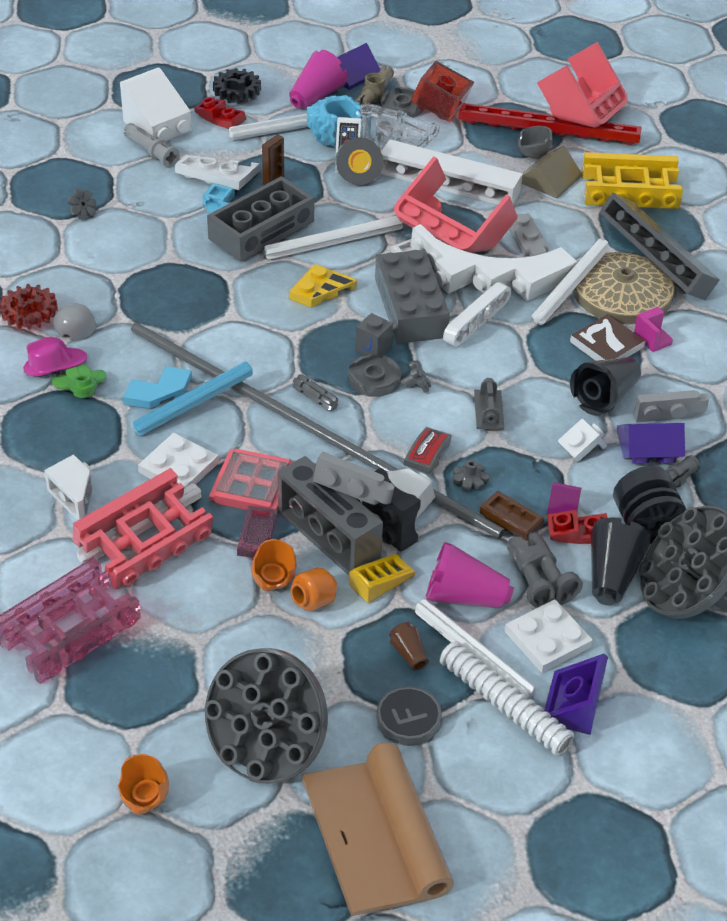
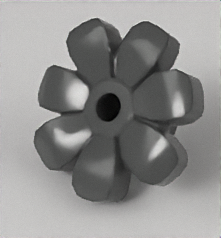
(82, 204)
(417, 377)
(470, 475)

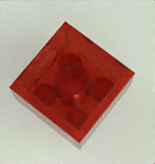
(442, 91)

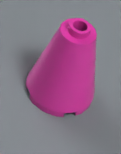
(317, 79)
(466, 581)

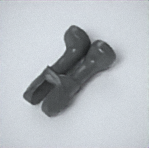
(537, 557)

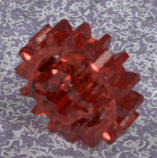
(28, 306)

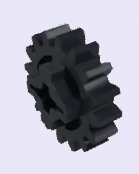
(236, 85)

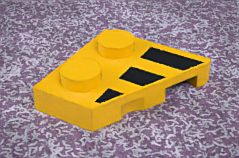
(320, 285)

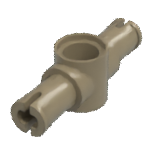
(375, 85)

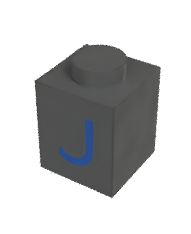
(374, 336)

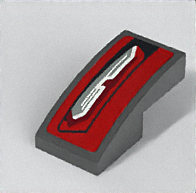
(427, 449)

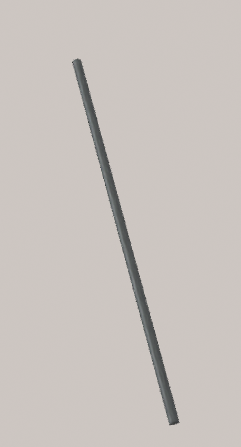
(314, 428)

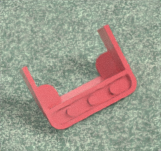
(592, 96)
(421, 207)

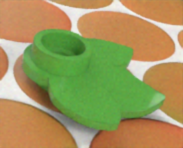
(80, 380)

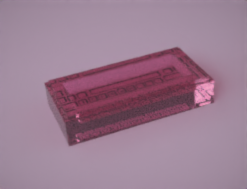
(257, 528)

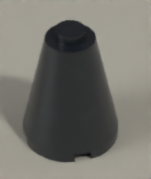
(603, 383)
(615, 557)

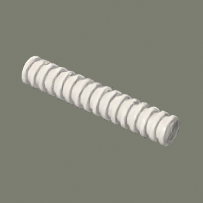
(507, 698)

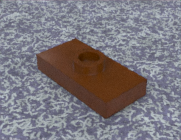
(273, 159)
(511, 515)

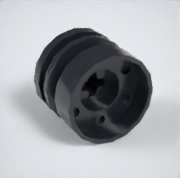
(648, 498)

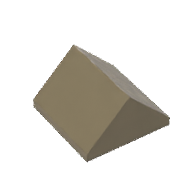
(552, 173)

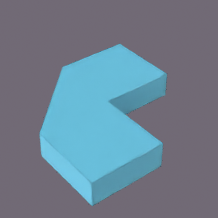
(217, 197)
(149, 395)

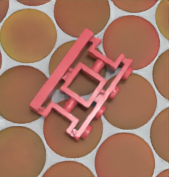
(129, 511)

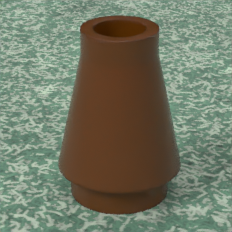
(408, 644)

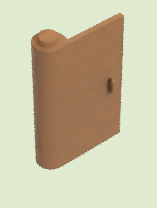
(388, 838)

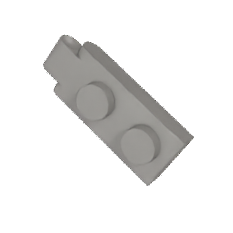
(528, 236)
(670, 405)
(352, 479)

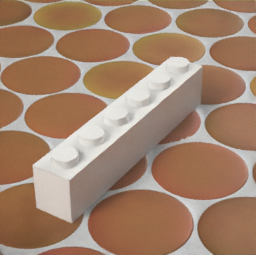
(462, 175)

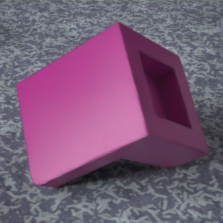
(649, 328)

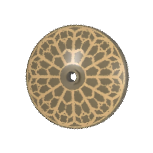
(624, 287)

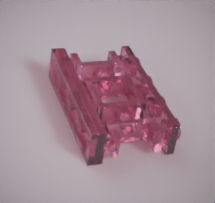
(57, 601)

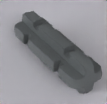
(315, 392)

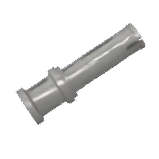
(156, 147)

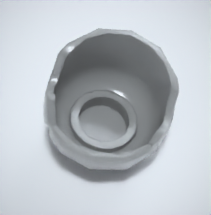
(75, 321)

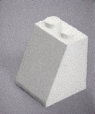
(154, 105)

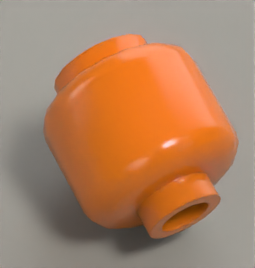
(313, 589)

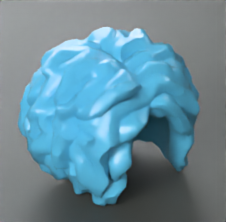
(324, 114)

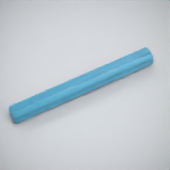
(192, 398)

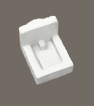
(582, 439)

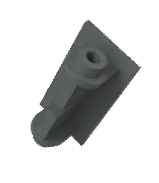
(489, 406)

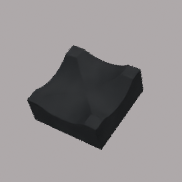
(397, 517)

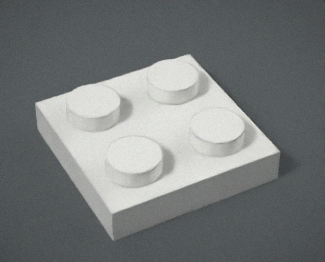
(183, 456)
(548, 636)

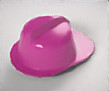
(51, 355)

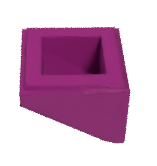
(563, 498)

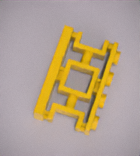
(652, 170)

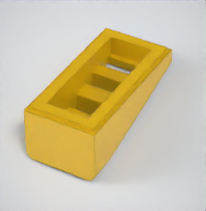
(368, 590)

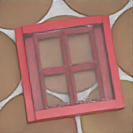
(248, 480)

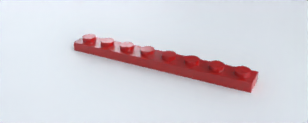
(523, 119)

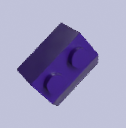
(652, 440)

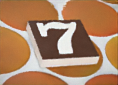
(607, 339)

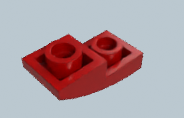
(218, 114)
(572, 529)

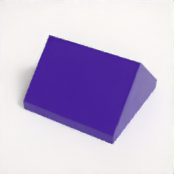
(358, 64)
(576, 693)

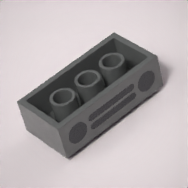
(260, 218)
(411, 296)
(328, 517)

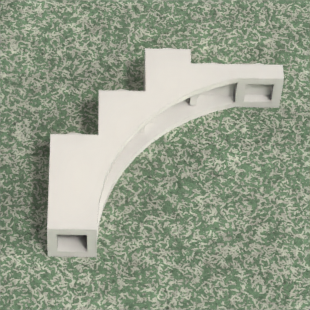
(527, 275)

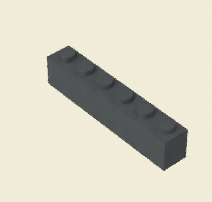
(659, 246)

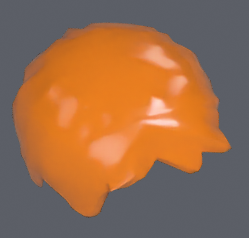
(274, 565)
(143, 783)

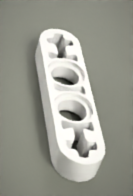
(477, 314)

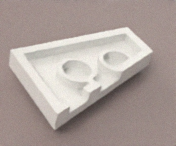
(225, 174)

